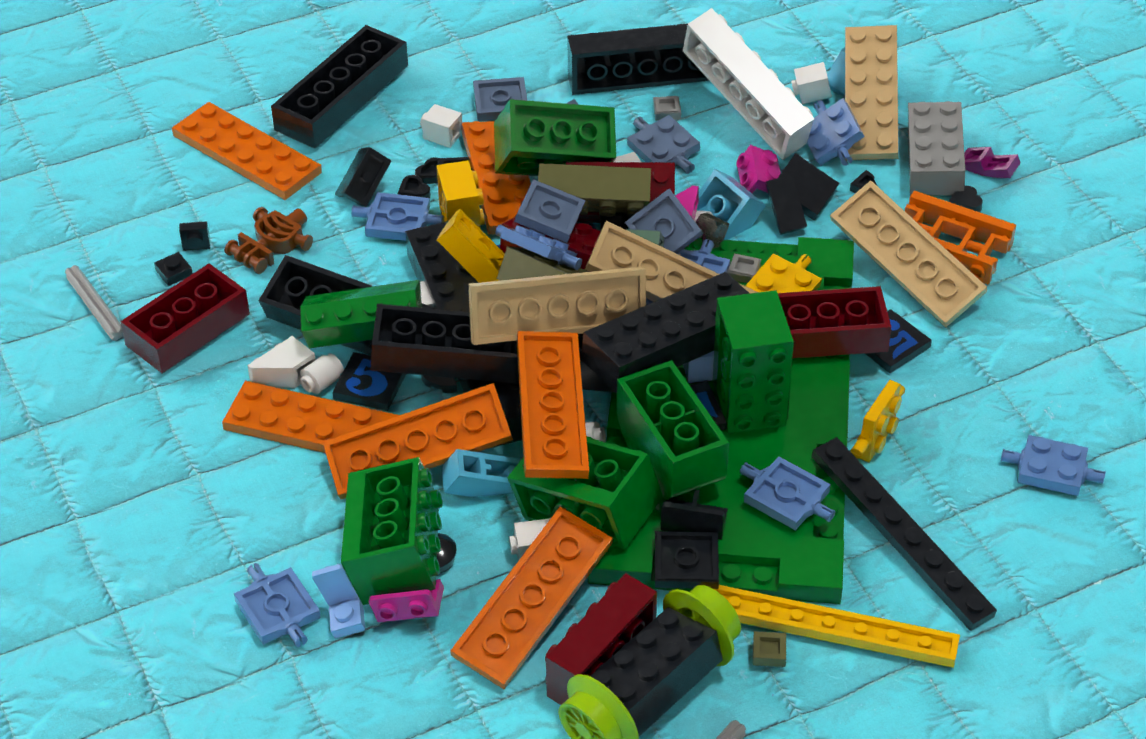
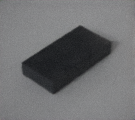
(786, 204)

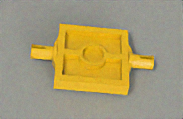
(784, 276)
(879, 422)

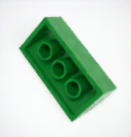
(351, 313)

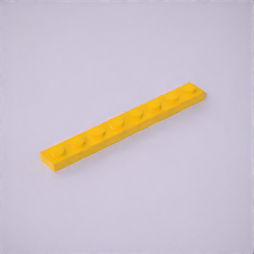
(843, 627)

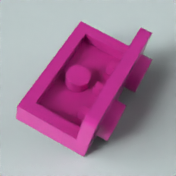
(757, 167)
(407, 604)

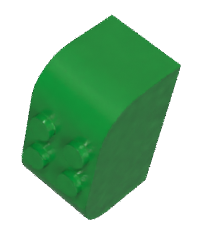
(673, 427)

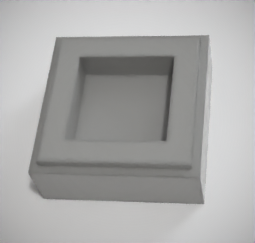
(667, 106)
(743, 267)

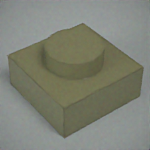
(769, 649)

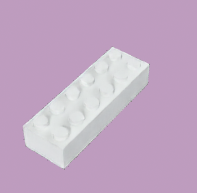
(748, 83)

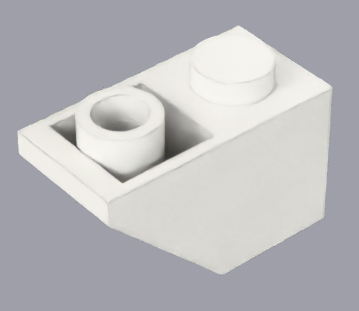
(281, 364)

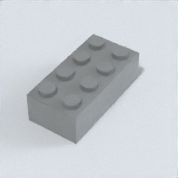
(936, 148)

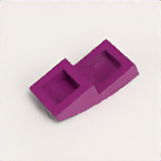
(985, 163)

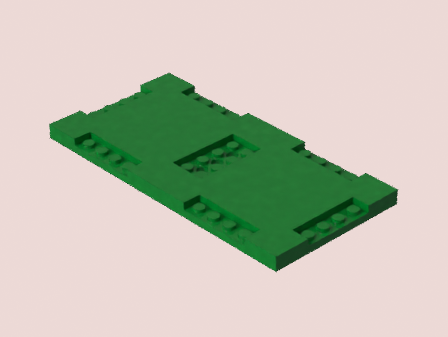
(755, 548)

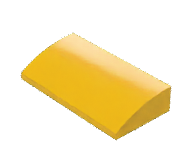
(471, 247)

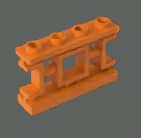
(966, 225)

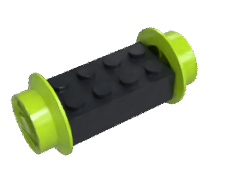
(653, 667)

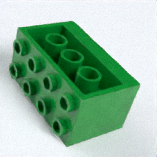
(552, 134)
(752, 361)
(613, 499)
(391, 529)

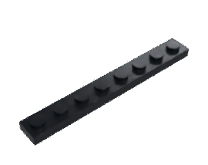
(904, 534)

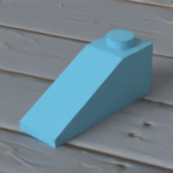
(477, 474)

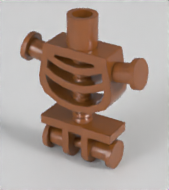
(281, 237)

